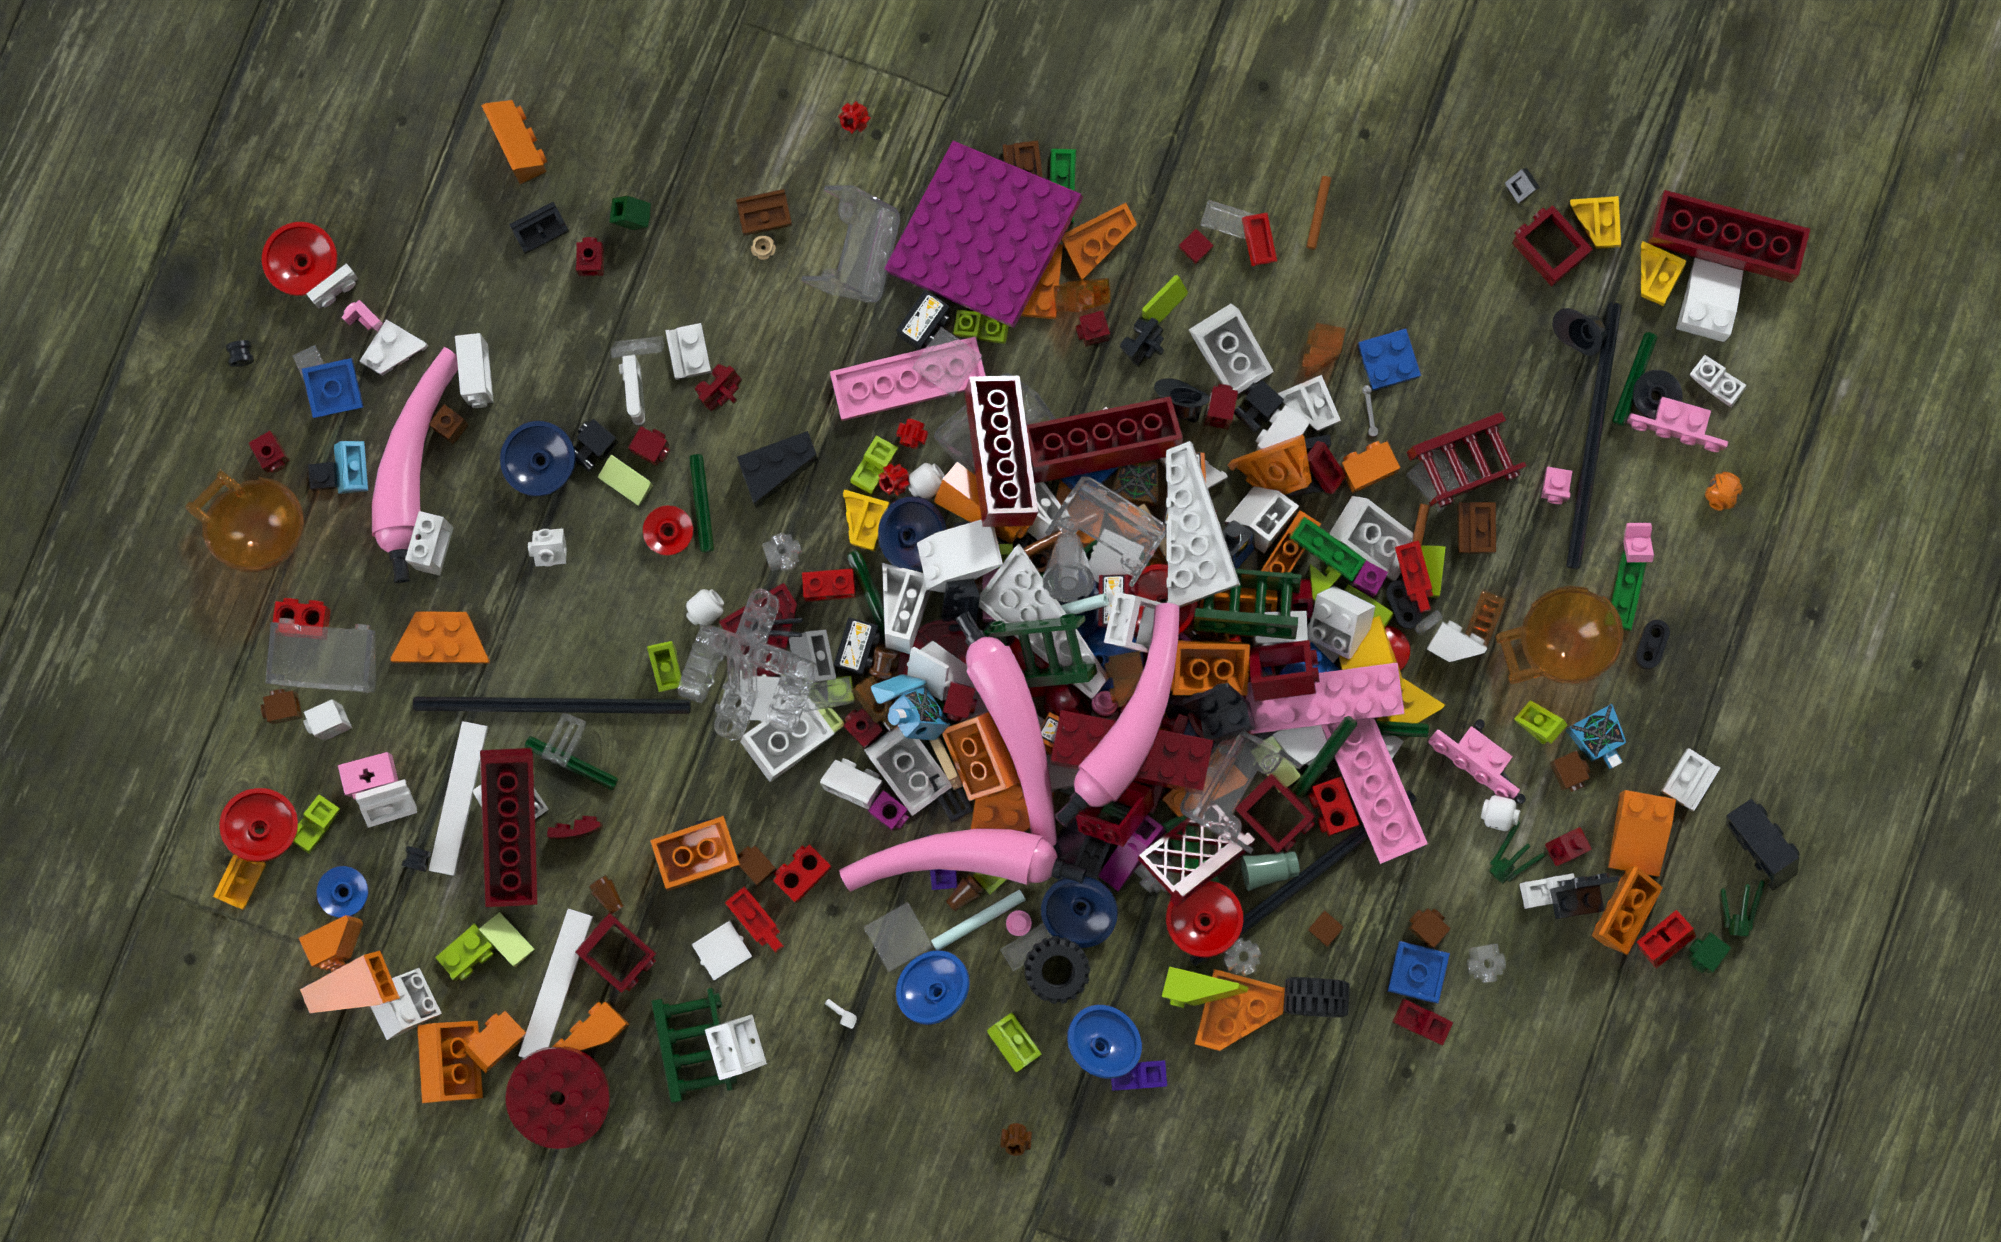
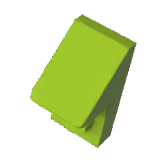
(1319, 582)
(665, 665)
(1540, 722)

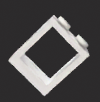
(474, 370)
(429, 551)
(1123, 622)
(738, 1036)

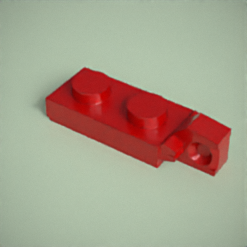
(1415, 574)
(754, 919)

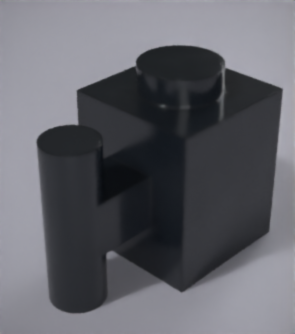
(1262, 402)
(595, 441)

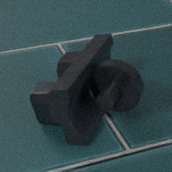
(1146, 343)

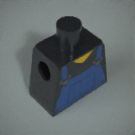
(1239, 542)

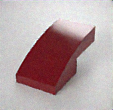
(1422, 1022)

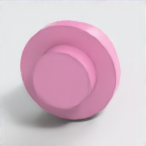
(1102, 704)
(1018, 923)

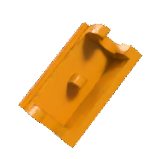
(239, 882)

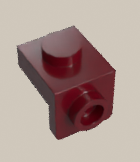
(1568, 846)

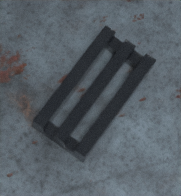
(960, 813)

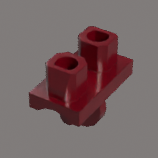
(721, 389)

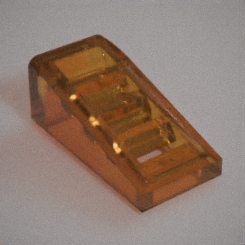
(1476, 615)

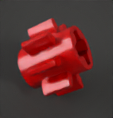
(854, 117)
(912, 433)
(894, 479)

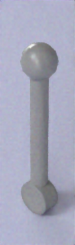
(1373, 431)

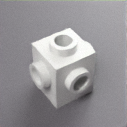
(548, 547)

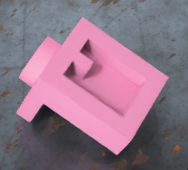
(367, 318)
(1556, 485)
(1638, 542)

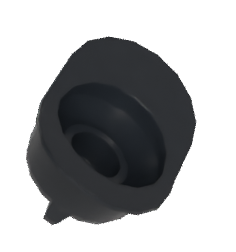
(1579, 330)
(1185, 398)

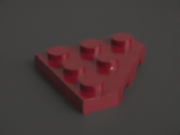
(786, 610)

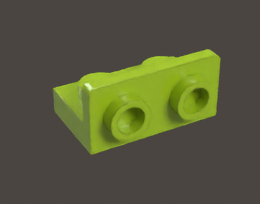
(465, 953)

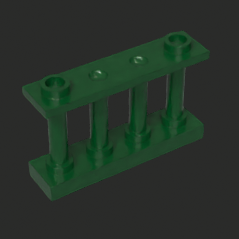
(1253, 623)
(1056, 673)
(668, 1037)

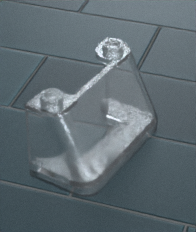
(321, 657)

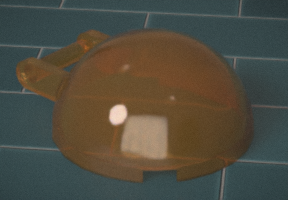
(251, 523)
(1566, 637)

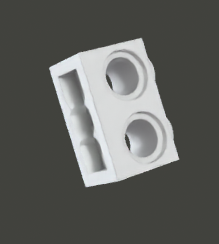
(327, 720)

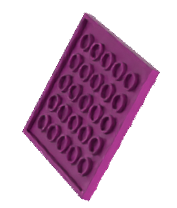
(983, 233)

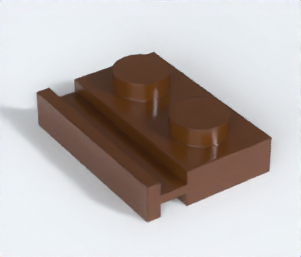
(1024, 156)
(763, 212)
(1477, 527)

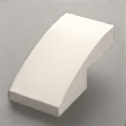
(1538, 893)

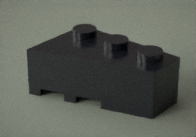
(776, 465)
(1764, 842)

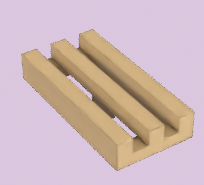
(946, 763)

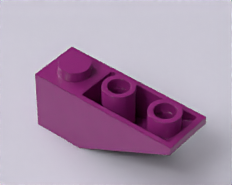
(1124, 859)

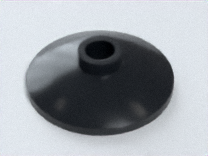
(1655, 381)

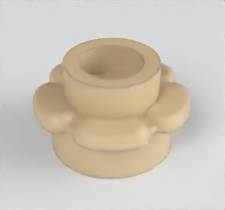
(761, 241)

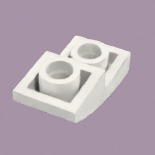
(1717, 381)

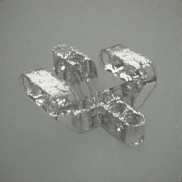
(710, 647)

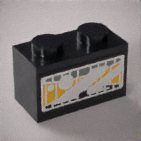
(923, 321)
(856, 647)

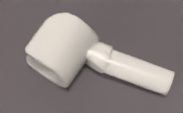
(848, 1019)

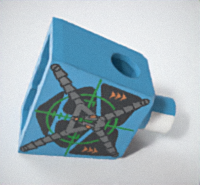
(918, 715)
(1599, 736)

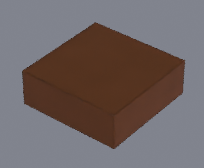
(1325, 928)

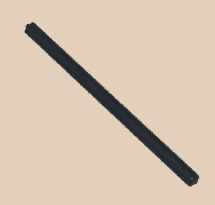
(1593, 437)
(565, 705)
(1300, 881)

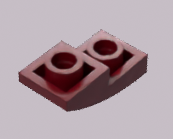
(583, 827)

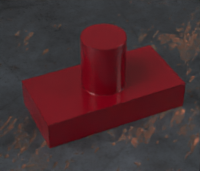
(1325, 467)

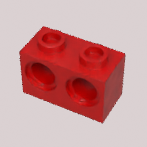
(828, 585)
(302, 611)
(1340, 804)
(807, 878)
(1666, 939)

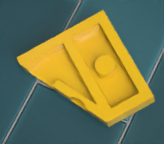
(1600, 220)
(1659, 273)
(863, 519)
(1417, 705)

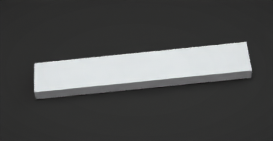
(458, 798)
(556, 982)

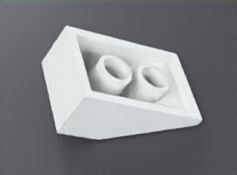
(1710, 300)
(1231, 349)
(1372, 534)
(958, 554)
(779, 750)
(907, 769)
(851, 783)

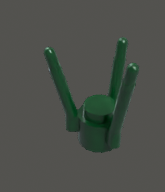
(1503, 869)
(1741, 923)

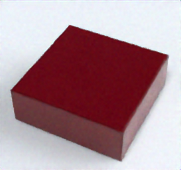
(1195, 246)

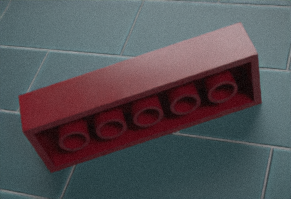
(1728, 236)
(1103, 439)
(1001, 451)
(1172, 763)
(508, 827)

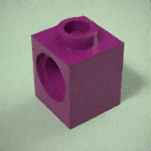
(1369, 579)
(881, 803)

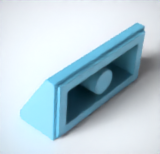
(350, 467)
(895, 687)

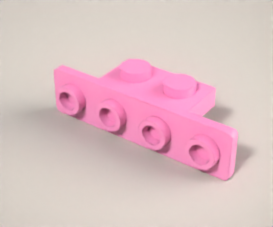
(1679, 421)
(1479, 758)

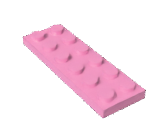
(888, 384)
(1341, 693)
(1377, 791)

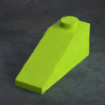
(1194, 989)

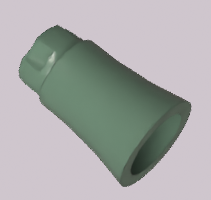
(1268, 868)

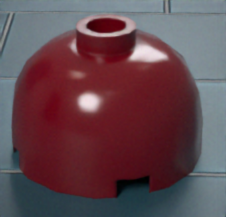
(1065, 698)

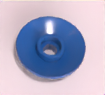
(329, 891)

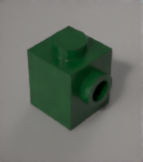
(630, 212)
(1707, 953)

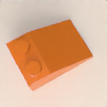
(1641, 832)
(694, 853)

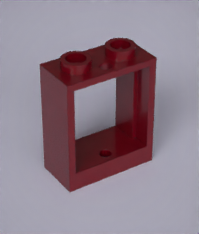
(1551, 275)
(1288, 684)
(1137, 797)
(1288, 841)
(630, 980)

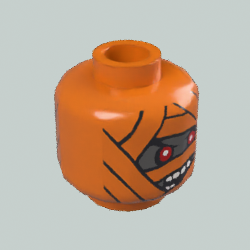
(1723, 491)

